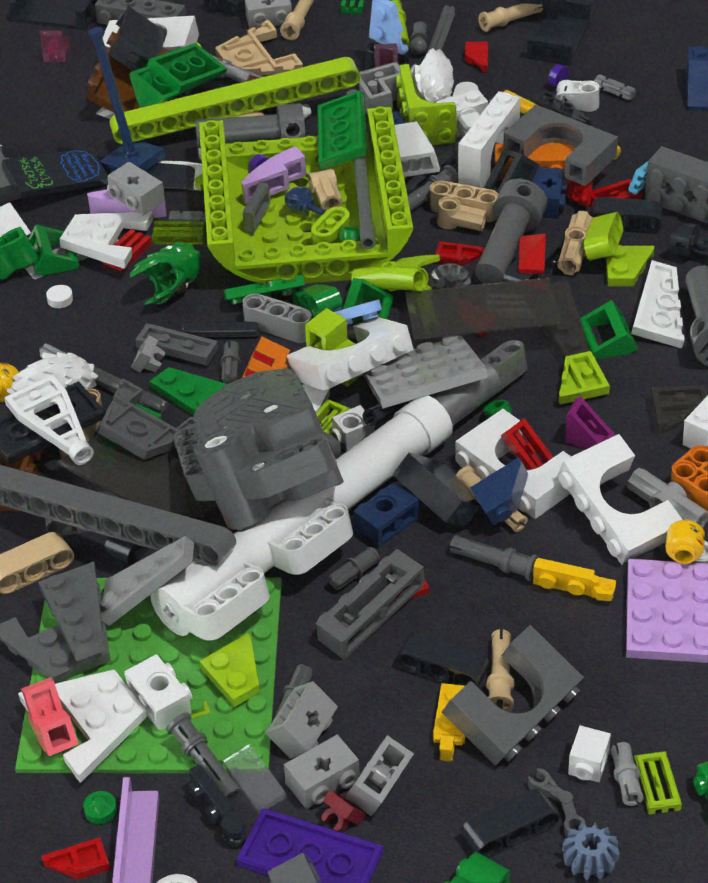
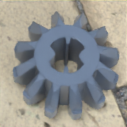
(590, 851)

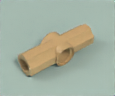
(573, 247)

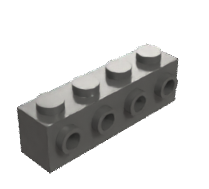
(113, 9)

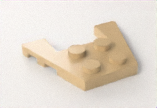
(252, 56)

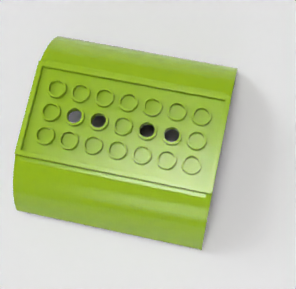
(279, 243)

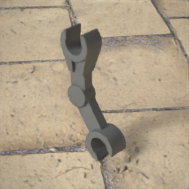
(564, 798)

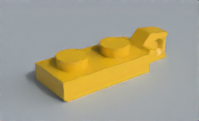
(572, 579)
(444, 730)

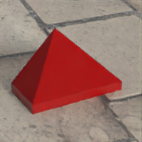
(532, 254)

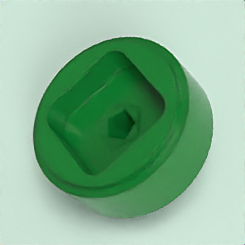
(349, 233)
(494, 407)
(100, 807)

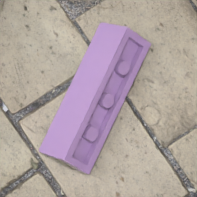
(136, 835)

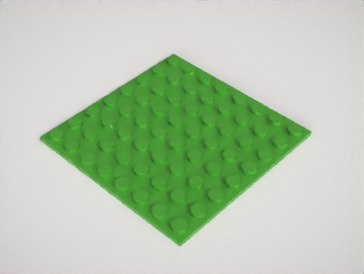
(227, 728)

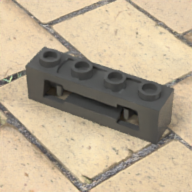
(370, 603)

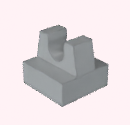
(148, 356)

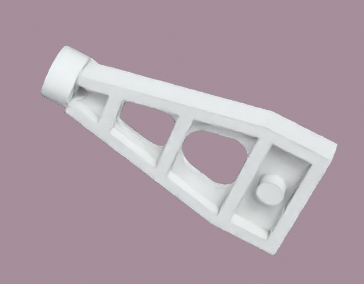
(41, 396)

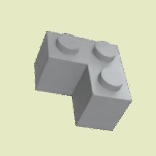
(379, 86)

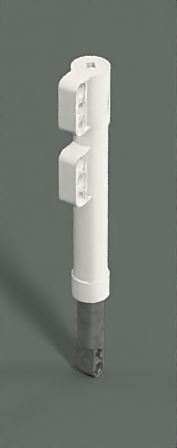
(306, 531)

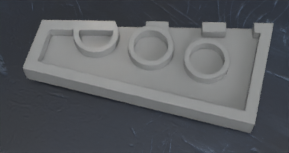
(143, 578)

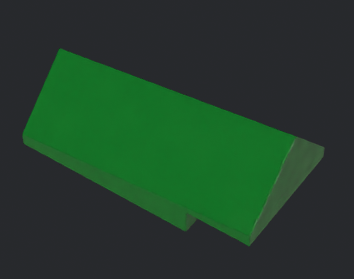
(174, 74)

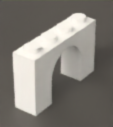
(179, 31)
(478, 143)
(377, 343)
(485, 446)
(624, 534)

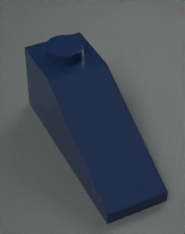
(697, 78)

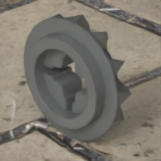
(450, 272)

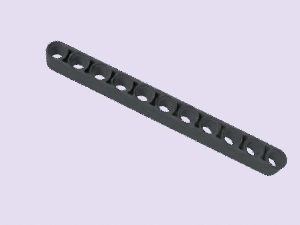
(112, 515)

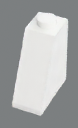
(415, 150)

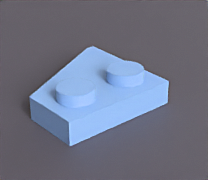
(385, 24)

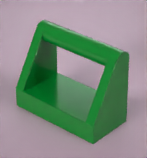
(48, 262)
(364, 291)
(619, 345)

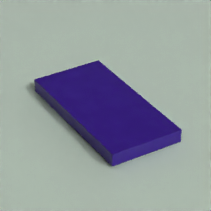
(334, 854)

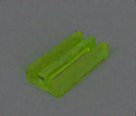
(178, 231)

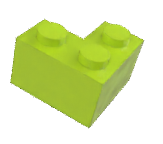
(329, 332)

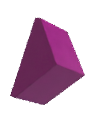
(584, 426)

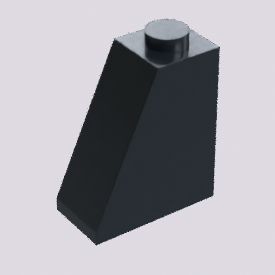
(437, 488)

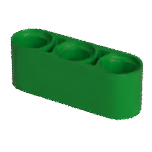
(318, 298)

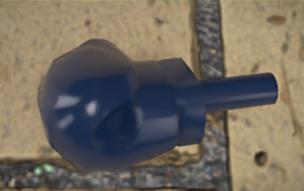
(300, 200)

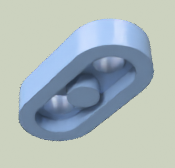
(366, 310)

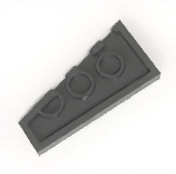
(77, 609)

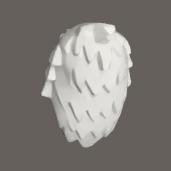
(433, 77)
(65, 367)

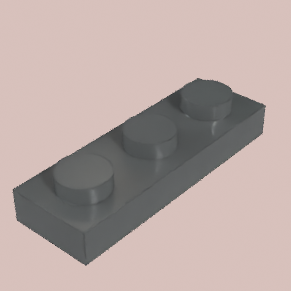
(180, 344)

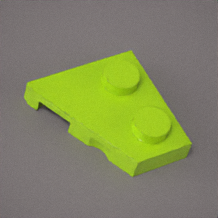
(582, 378)

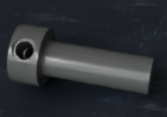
(261, 127)
(517, 211)
(698, 291)

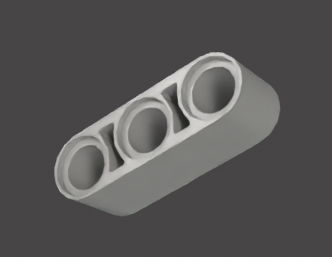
(277, 317)

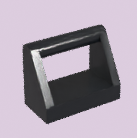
(521, 168)

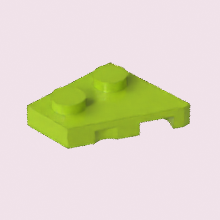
(627, 264)
(233, 670)

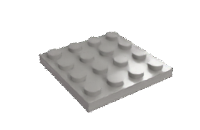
(425, 371)

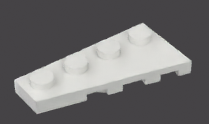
(659, 307)

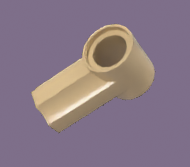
(324, 186)
(453, 214)

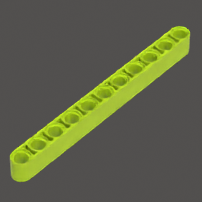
(239, 99)

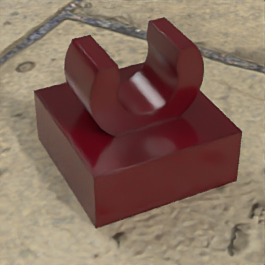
(343, 809)

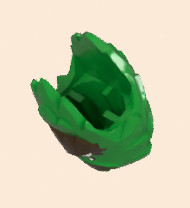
(170, 270)

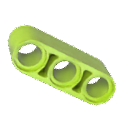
(603, 236)

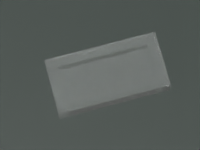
(254, 778)

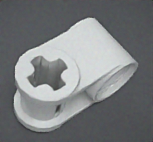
(581, 94)

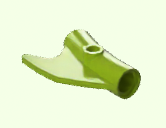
(398, 274)

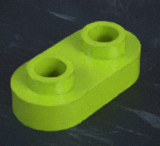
(329, 224)

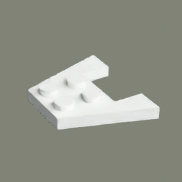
(96, 233)
(104, 714)

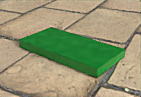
(341, 130)

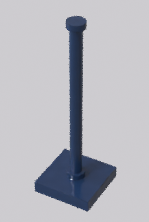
(138, 153)

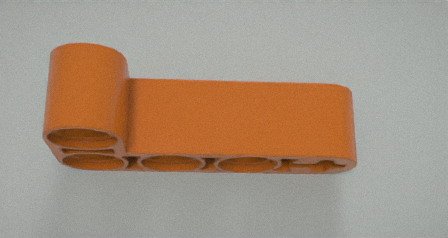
(692, 475)

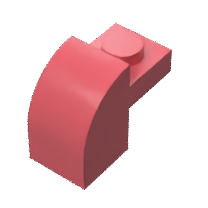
(48, 718)

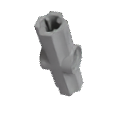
(657, 492)

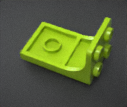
(435, 119)

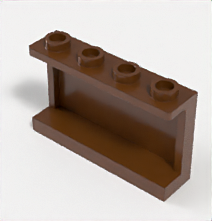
(97, 87)

